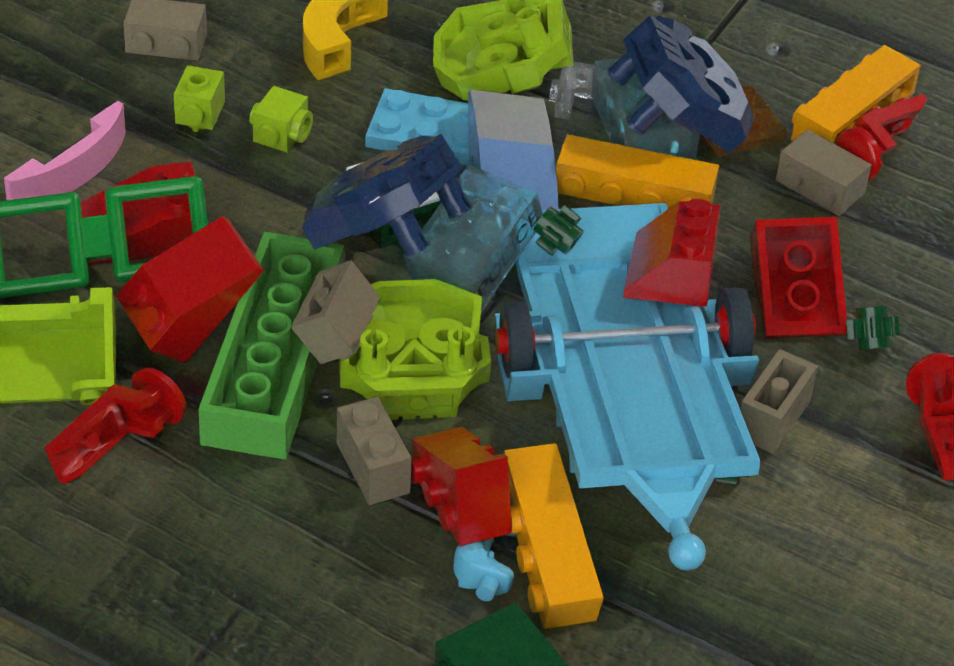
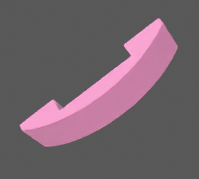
(75, 164)

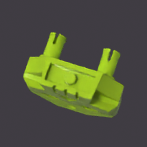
(502, 46)
(420, 349)

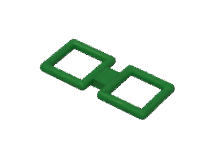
(96, 236)

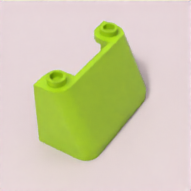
(58, 349)

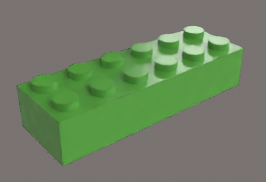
(263, 364)

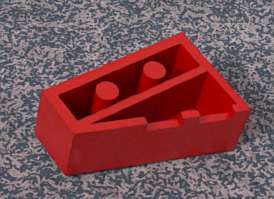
(463, 484)

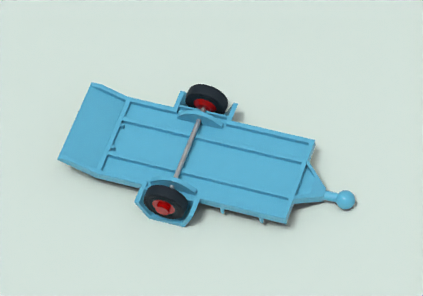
(632, 378)

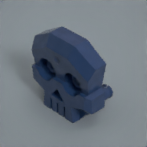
(684, 82)
(387, 193)

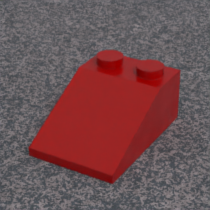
(150, 223)
(799, 277)
(190, 289)

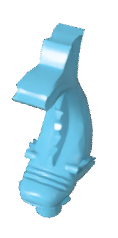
(478, 570)

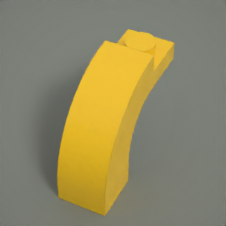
(324, 41)

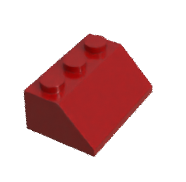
(675, 255)

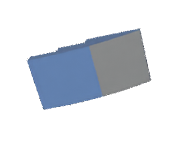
(513, 141)

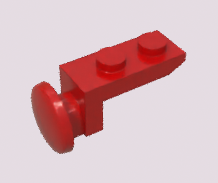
(874, 131)
(932, 388)
(113, 415)

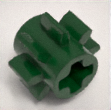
(558, 230)
(872, 327)

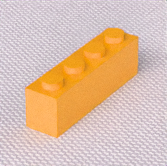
(872, 83)
(630, 174)
(551, 539)

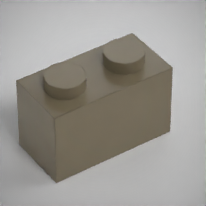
(165, 28)
(823, 172)
(336, 312)
(778, 399)
(373, 450)

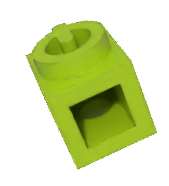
(199, 98)
(281, 119)

